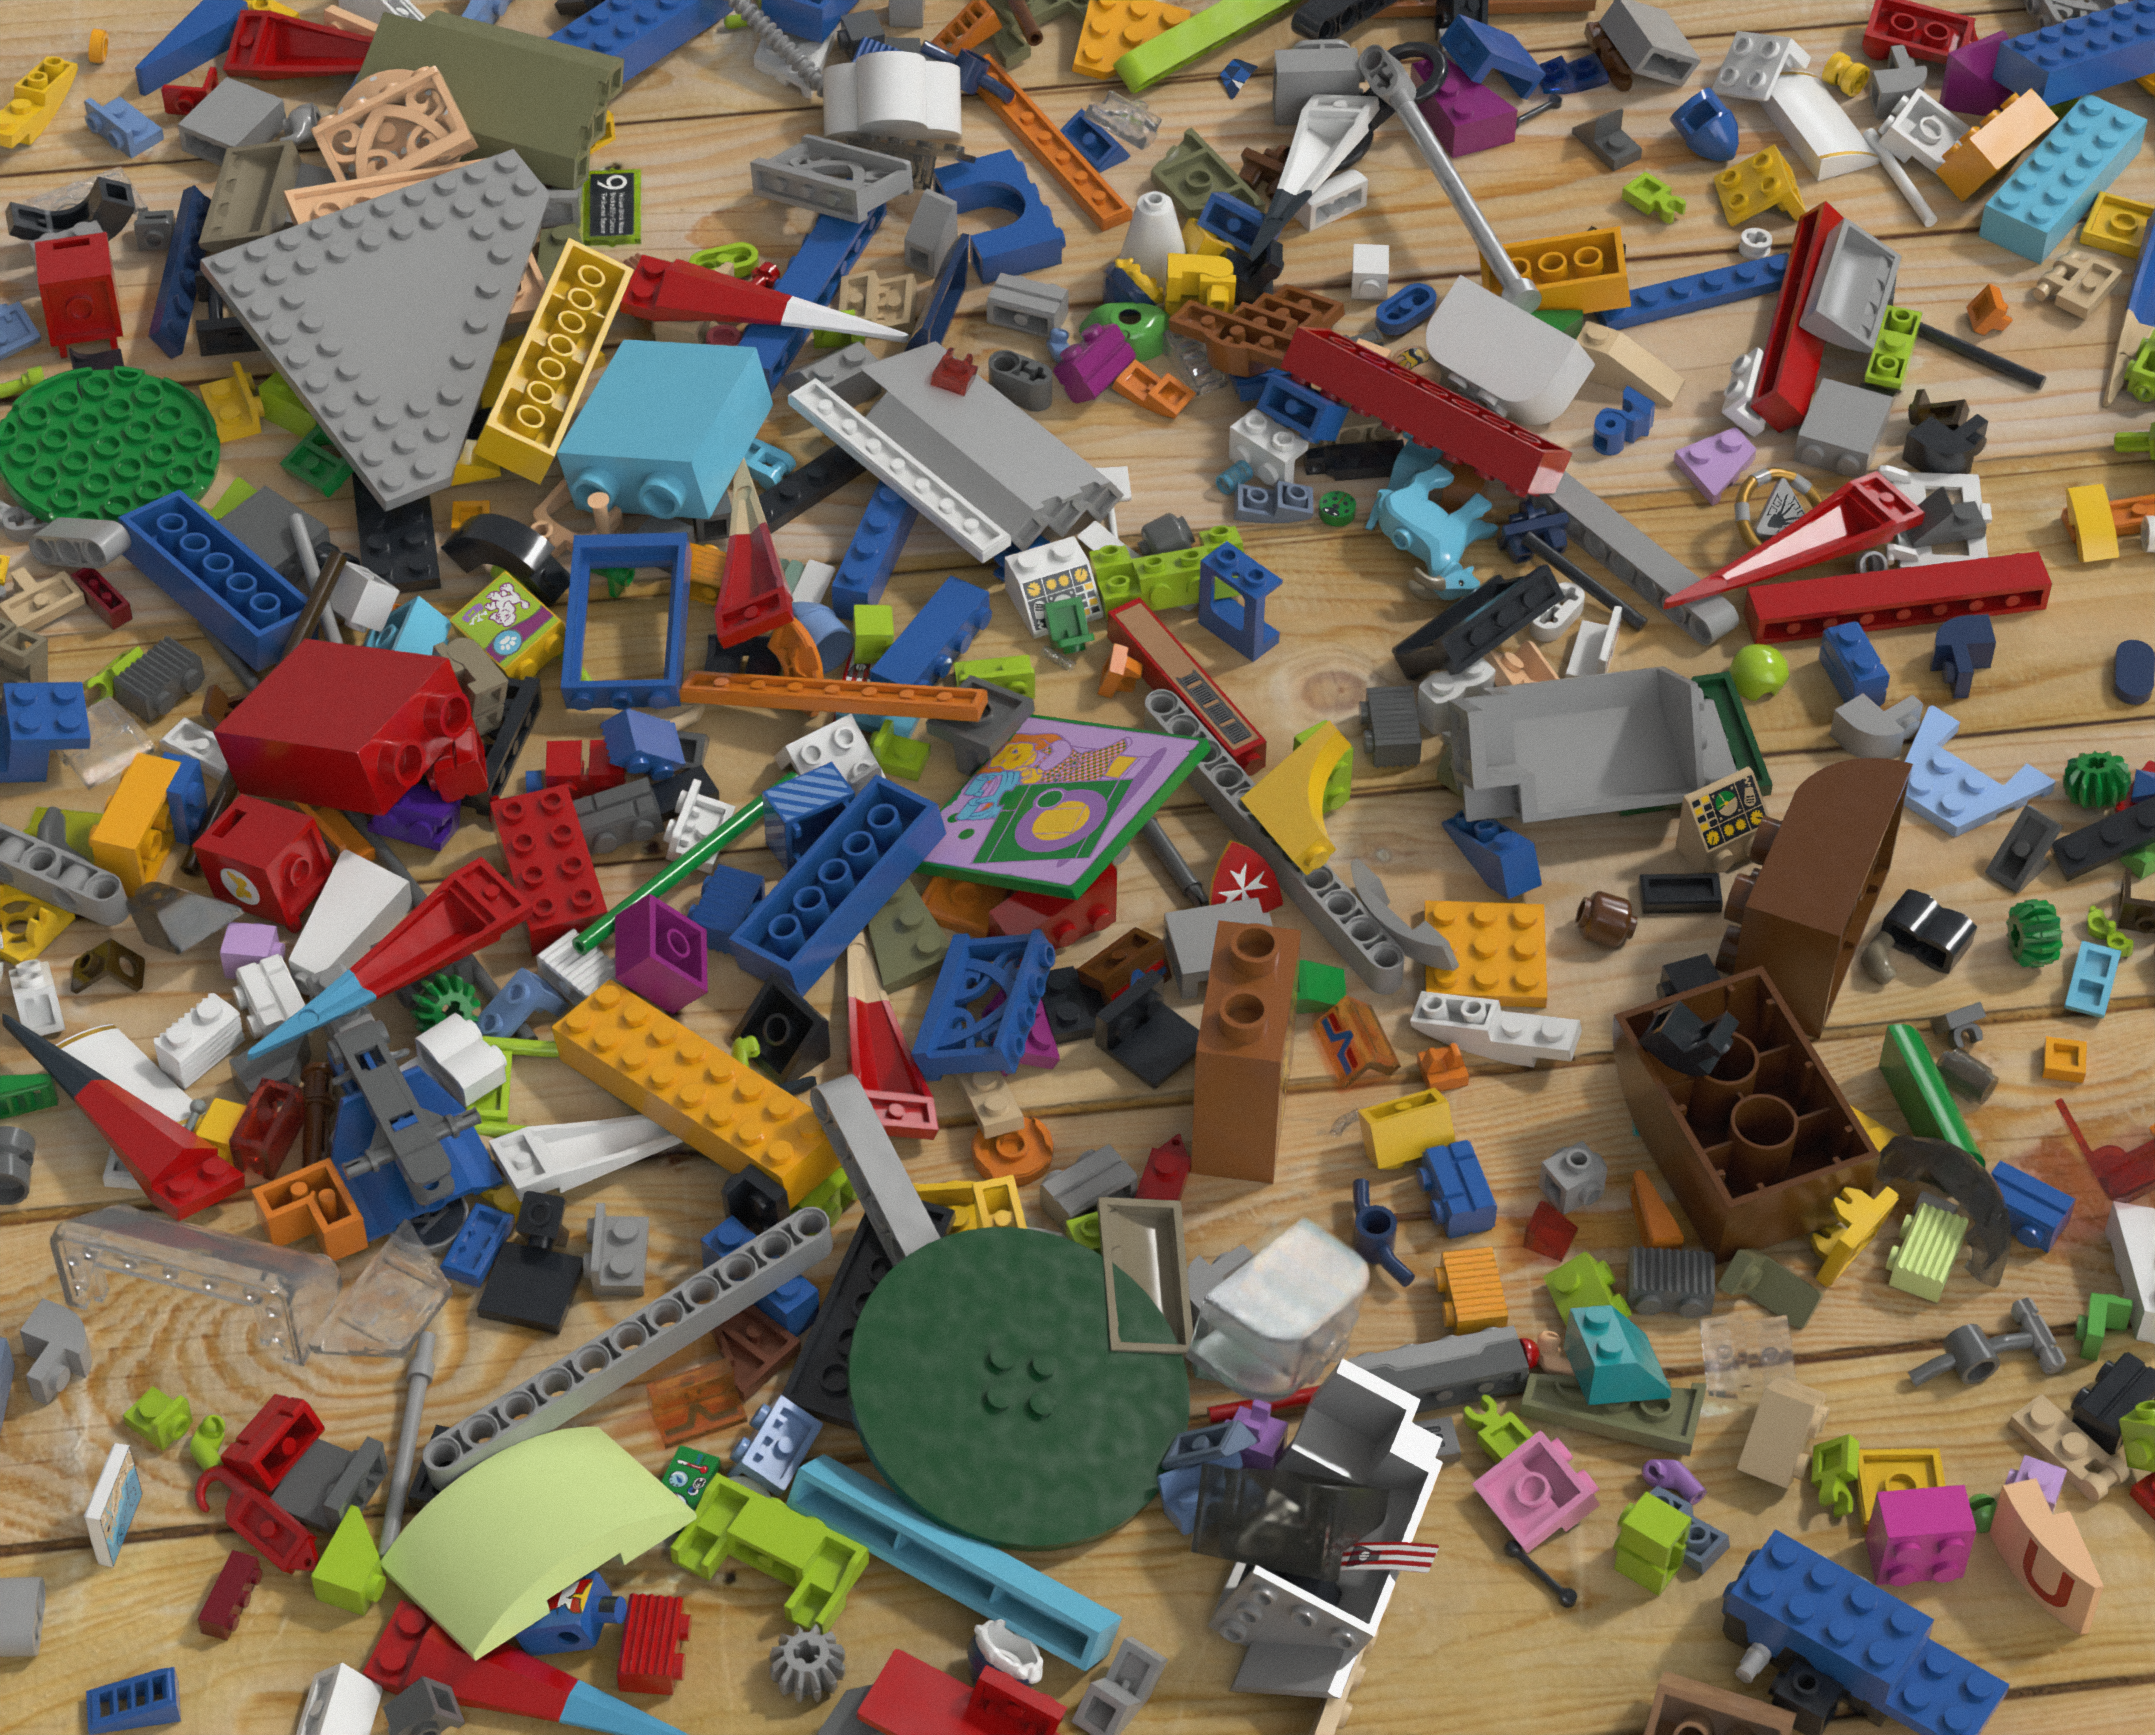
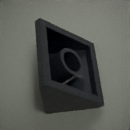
(788, 1031)

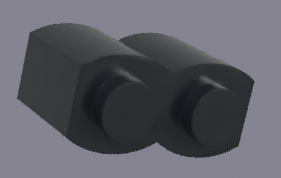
(1928, 931)

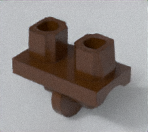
(1264, 167)

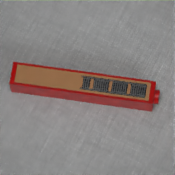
(1172, 668)

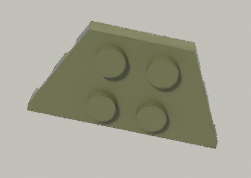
(1194, 172)

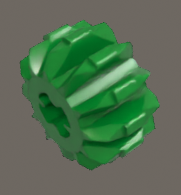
(2096, 779)
(2034, 933)
(443, 992)

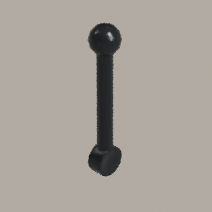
(1554, 102)
(1567, 1596)

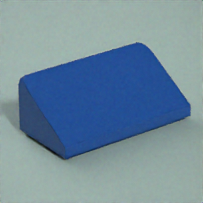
(1094, 142)

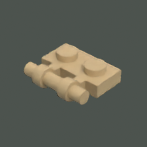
(2085, 289)

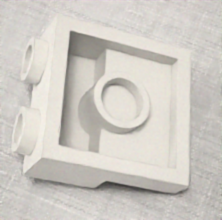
(1921, 130)

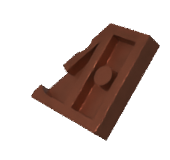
(755, 1348)

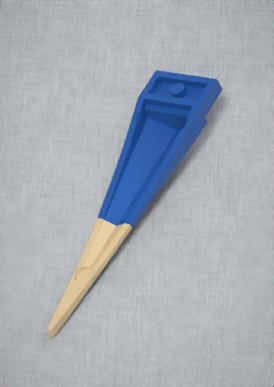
(2138, 315)

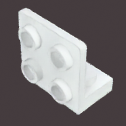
(1755, 65)
(836, 743)

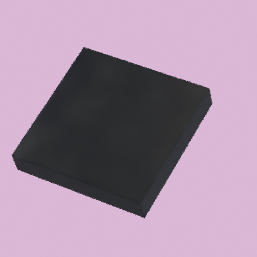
(531, 1287)

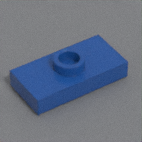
(477, 1245)

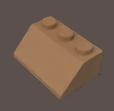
(1698, 1708)

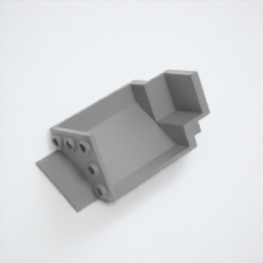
(1585, 745)
(1295, 1641)

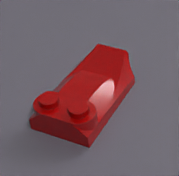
(1922, 29)

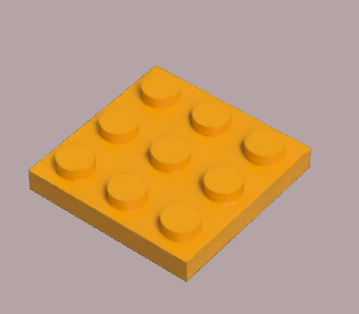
(1496, 950)

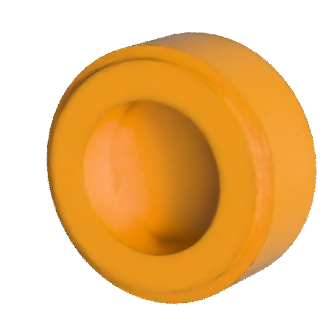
(98, 46)

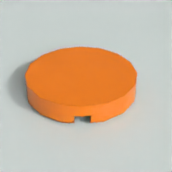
(1019, 1153)

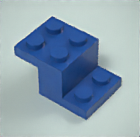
(37, 721)

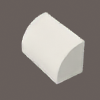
(1334, 200)

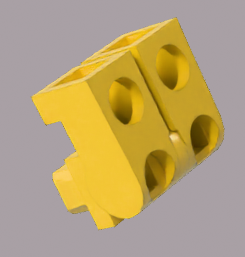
(1199, 279)

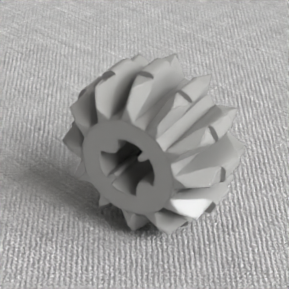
(807, 1663)

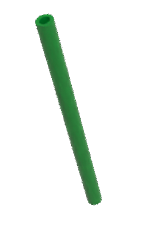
(677, 869)

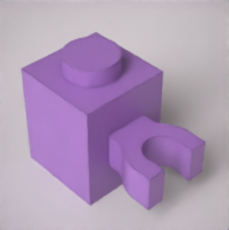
(1268, 1431)

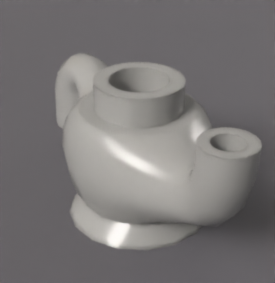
(300, 122)

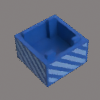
(802, 811)

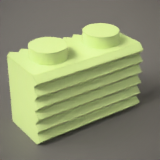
(1928, 1251)

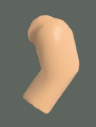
(1551, 1356)

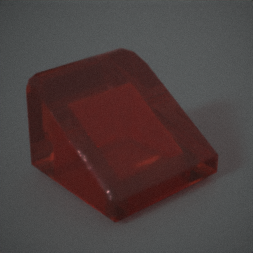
(1549, 1232)

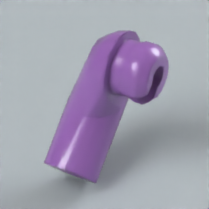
(1674, 1476)

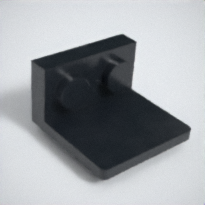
(1145, 1032)

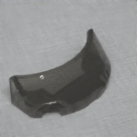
(1965, 1180)

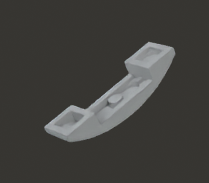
(1420, 944)

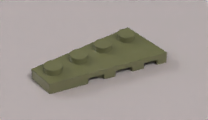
(906, 940)
(1655, 1423)

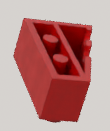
(1059, 918)

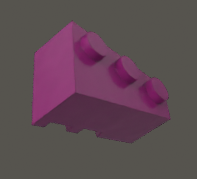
(1464, 112)

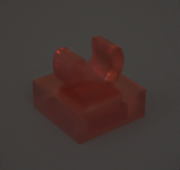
(954, 374)

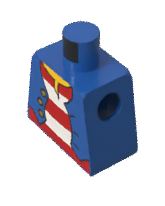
(574, 1618)

